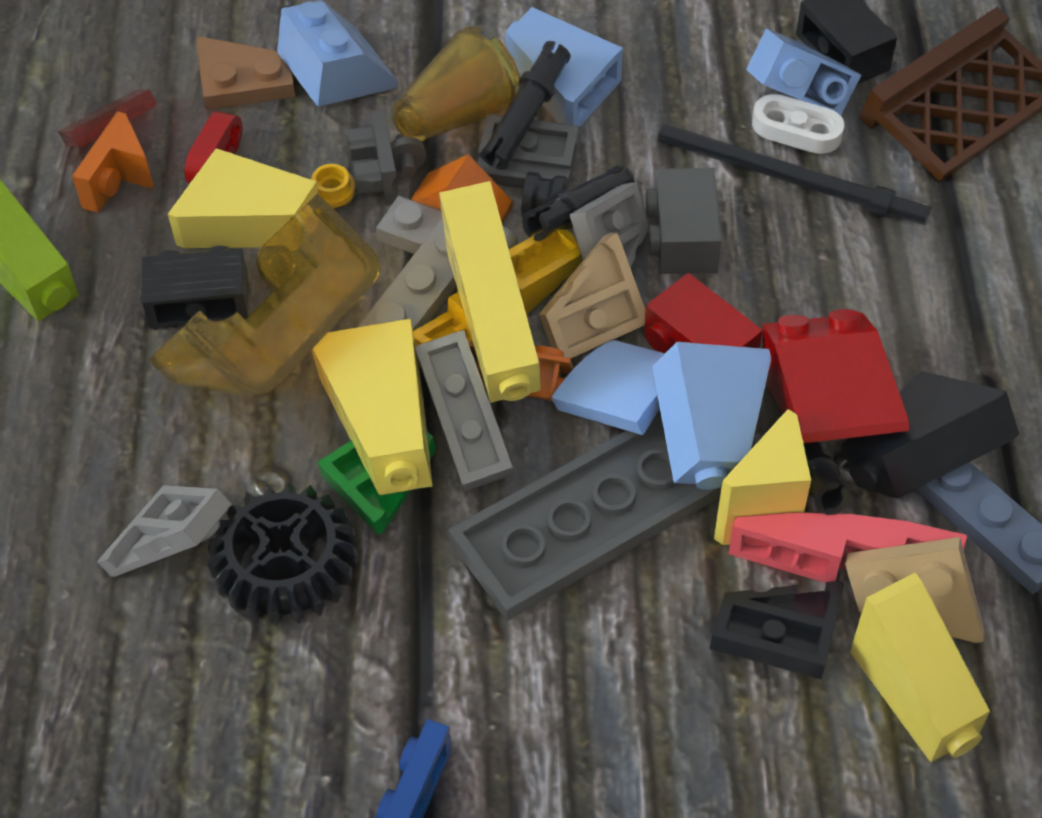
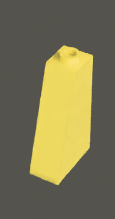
(489, 292)
(380, 401)

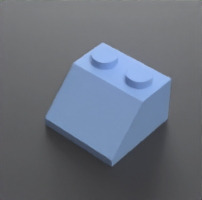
(330, 55)

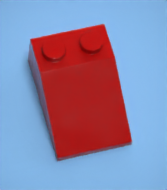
(833, 376)

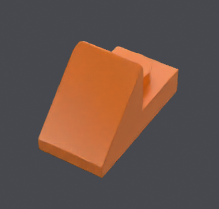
(111, 159)

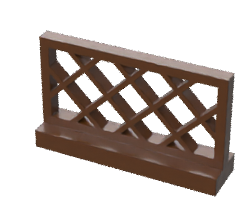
(933, 74)

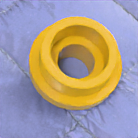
(334, 184)

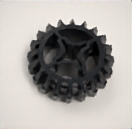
(282, 571)

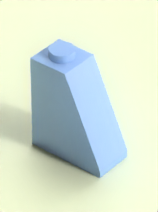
(585, 79)
(709, 407)

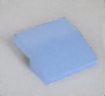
(613, 387)

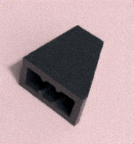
(947, 429)

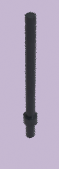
(879, 201)

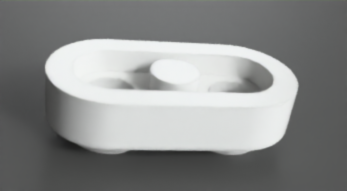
(797, 123)

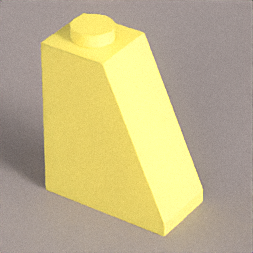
(237, 203)
(919, 669)

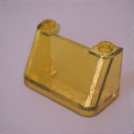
(316, 277)

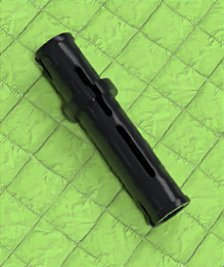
(534, 89)
(557, 211)

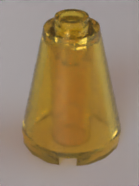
(458, 87)

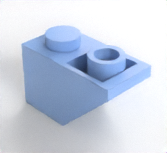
(802, 72)

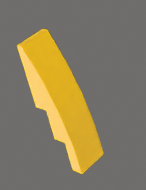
(538, 270)

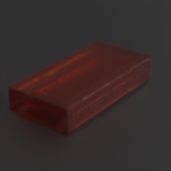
(94, 124)

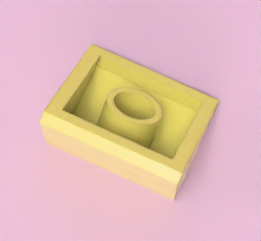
(768, 479)

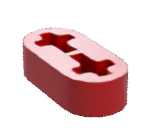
(219, 132)

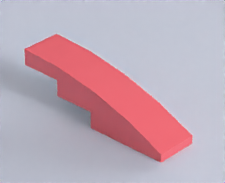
(819, 543)

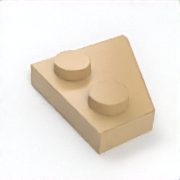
(595, 301)
(941, 569)

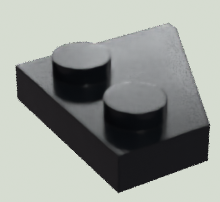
(779, 627)

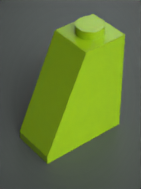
(30, 263)

